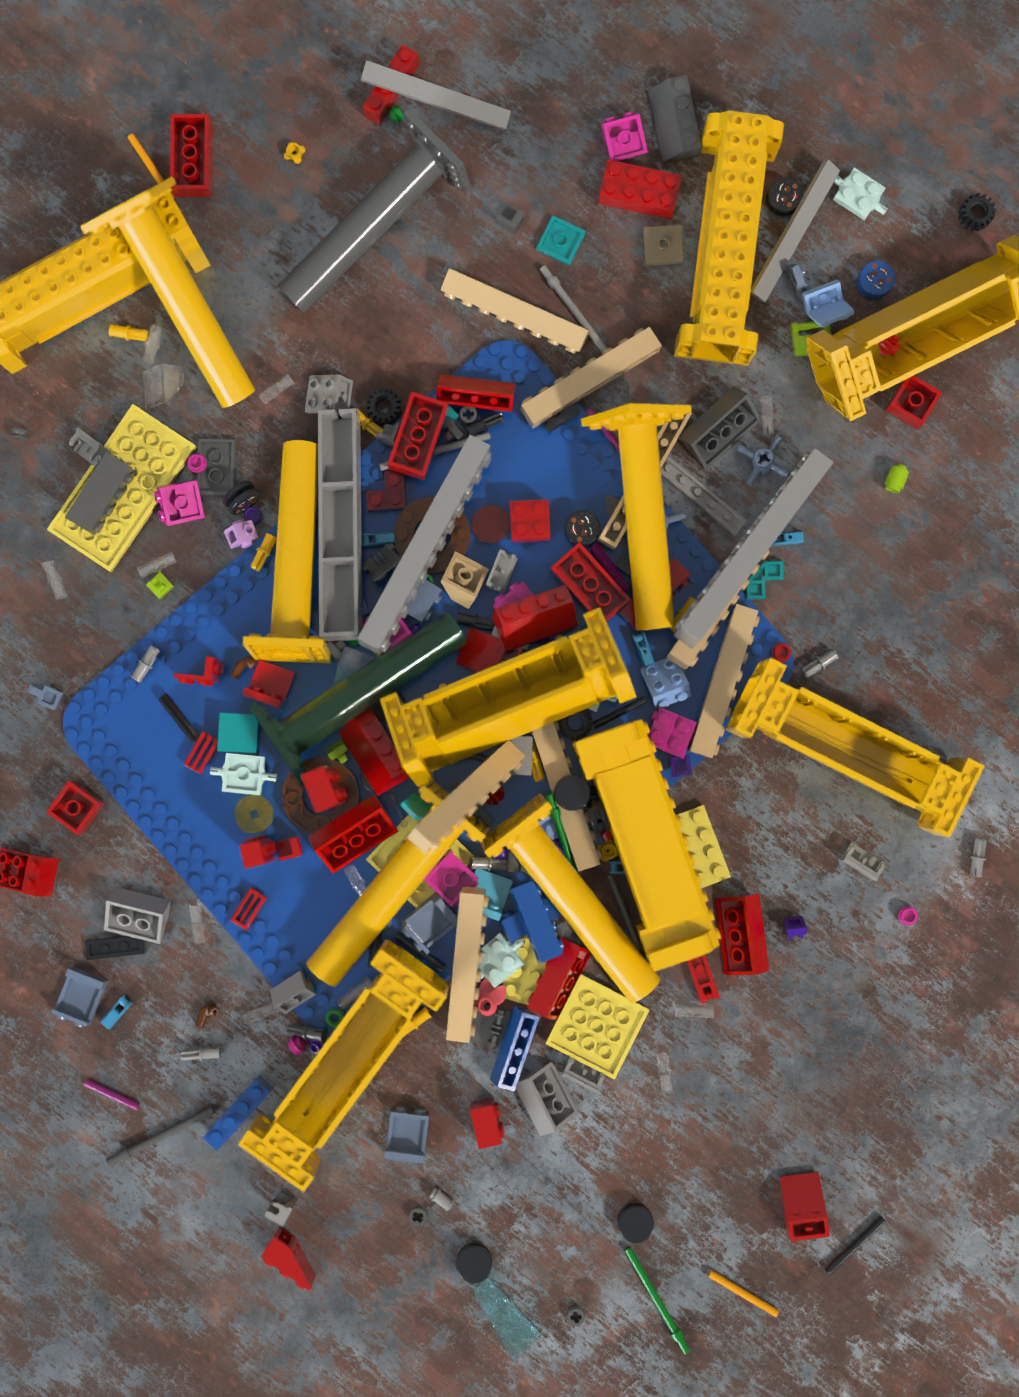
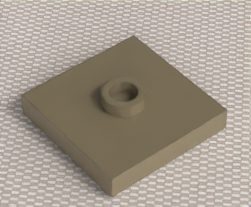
(663, 245)

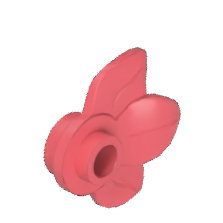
(490, 995)

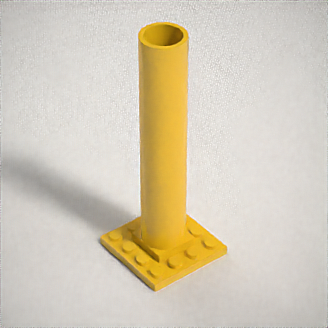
(178, 291)
(644, 505)
(293, 564)
(385, 896)
(572, 897)

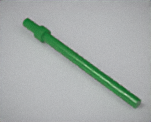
(555, 814)
(676, 1333)

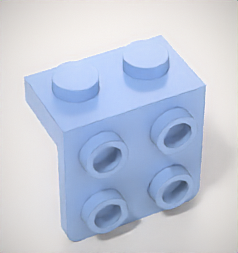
(826, 304)
(666, 683)

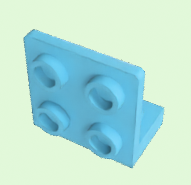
(496, 888)

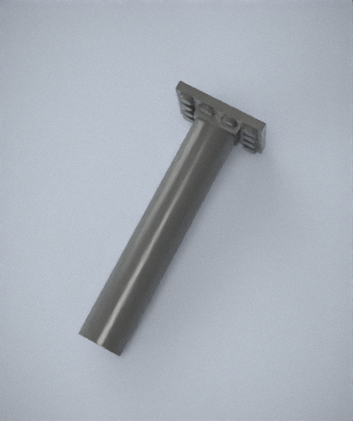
(374, 214)

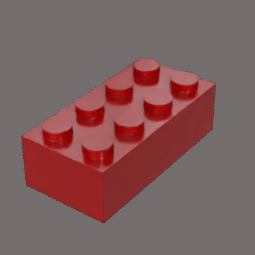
(191, 155)
(639, 189)
(418, 436)
(589, 582)
(324, 788)
(353, 834)

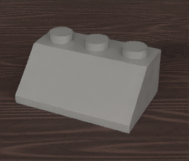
(136, 915)
(546, 1099)

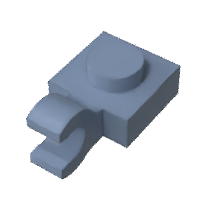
(796, 276)
(47, 697)

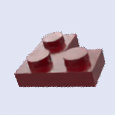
(392, 497)

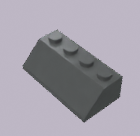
(675, 120)
(720, 427)
(100, 494)

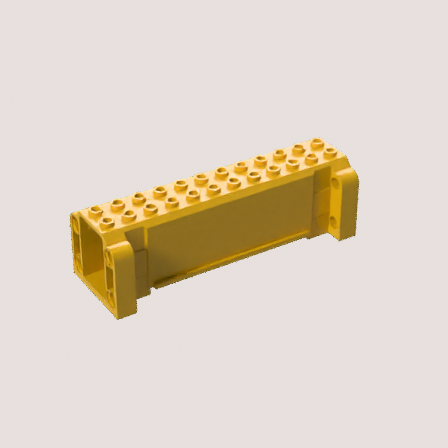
(728, 237)
(80, 283)
(931, 329)
(507, 700)
(855, 748)
(650, 844)
(344, 1065)

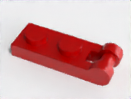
(702, 978)

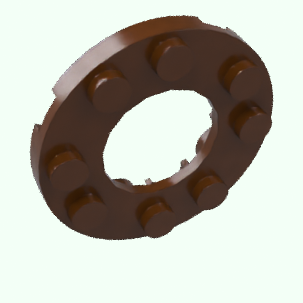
(413, 515)
(293, 801)

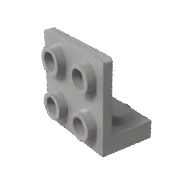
(328, 393)

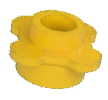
(289, 152)
(612, 851)

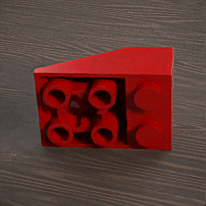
(484, 651)
(27, 872)
(804, 1206)
(288, 1257)

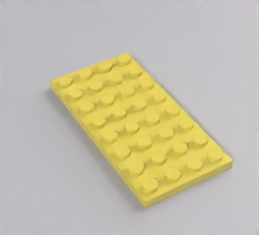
(157, 458)

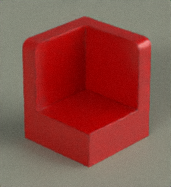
(289, 848)

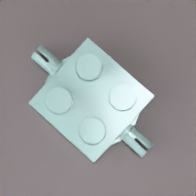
(859, 194)
(243, 774)
(500, 959)

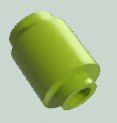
(896, 478)

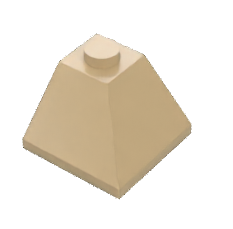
(463, 579)

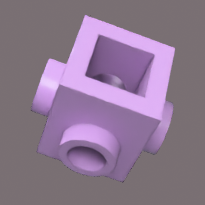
(241, 534)

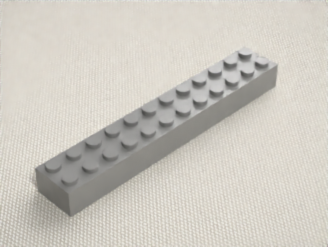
(339, 525)
(424, 546)
(751, 548)

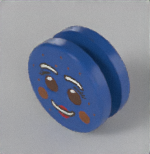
(875, 280)

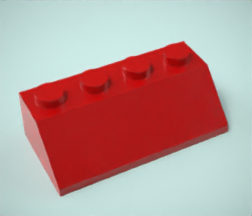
(535, 617)
(373, 752)
(742, 934)
(559, 979)

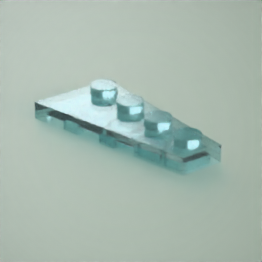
(507, 1319)

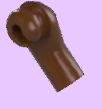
(241, 664)
(206, 1012)

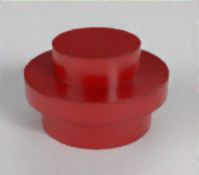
(781, 652)

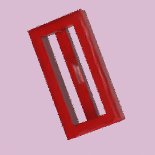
(194, 767)
(257, 895)

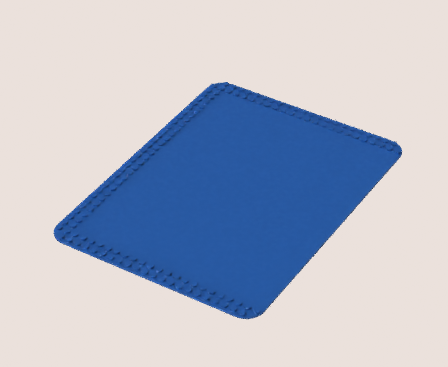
(142, 751)

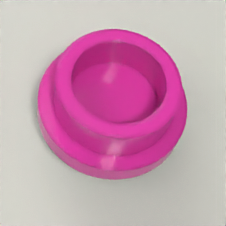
(196, 463)
(907, 915)
(297, 1045)

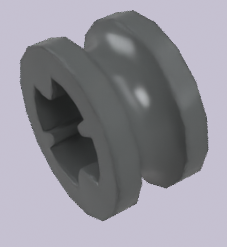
(464, 419)
(19, 434)
(419, 1210)
(580, 1311)

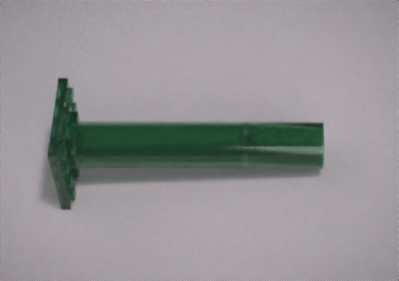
(360, 690)

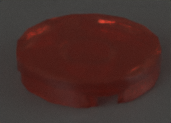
(490, 524)

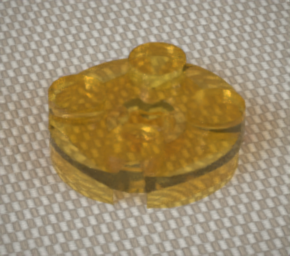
(265, 812)

